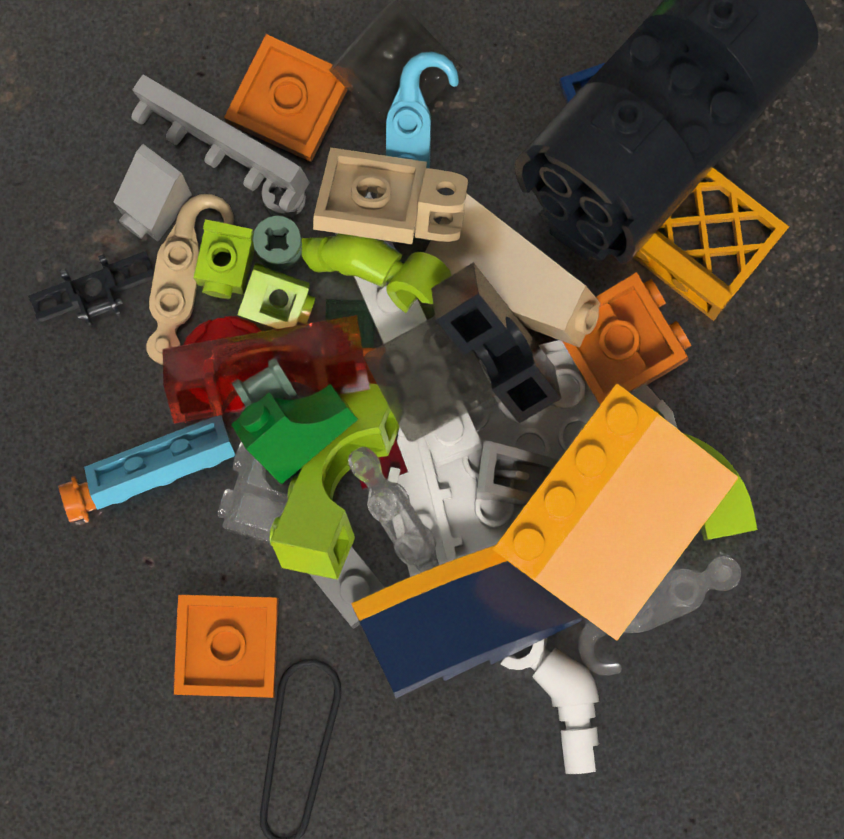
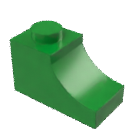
(292, 432)

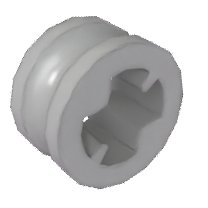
(271, 203)

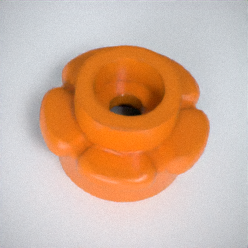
(76, 500)

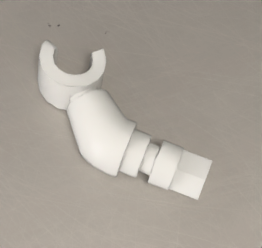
(573, 693)

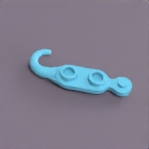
(409, 117)

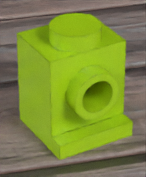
(233, 277)
(259, 307)

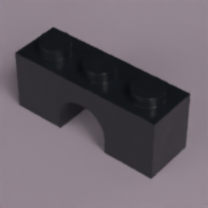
(482, 322)

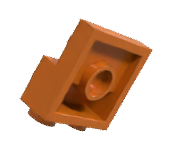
(630, 340)

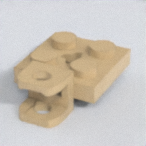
(404, 198)

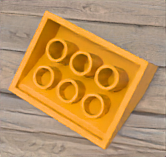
(616, 512)

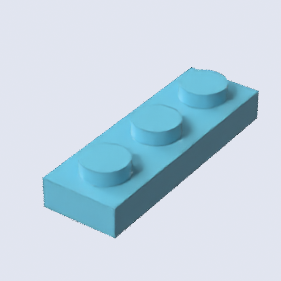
(159, 462)

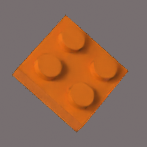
(286, 98)
(226, 646)

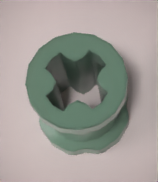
(268, 380)

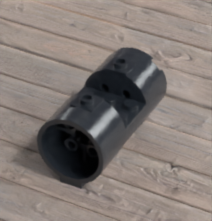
(661, 118)

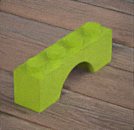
(313, 529)

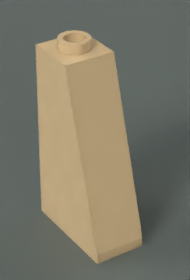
(524, 277)

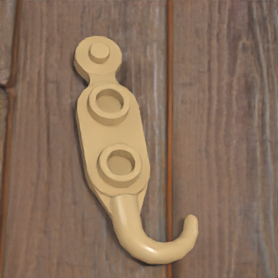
(173, 281)

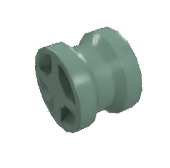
(285, 250)

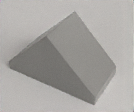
(511, 473)

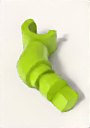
(378, 264)

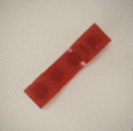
(312, 354)

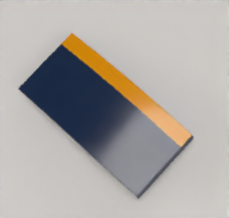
(457, 619)

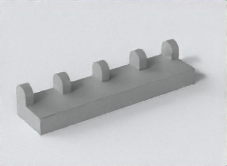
(222, 139)

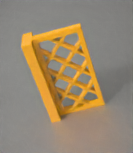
(687, 275)

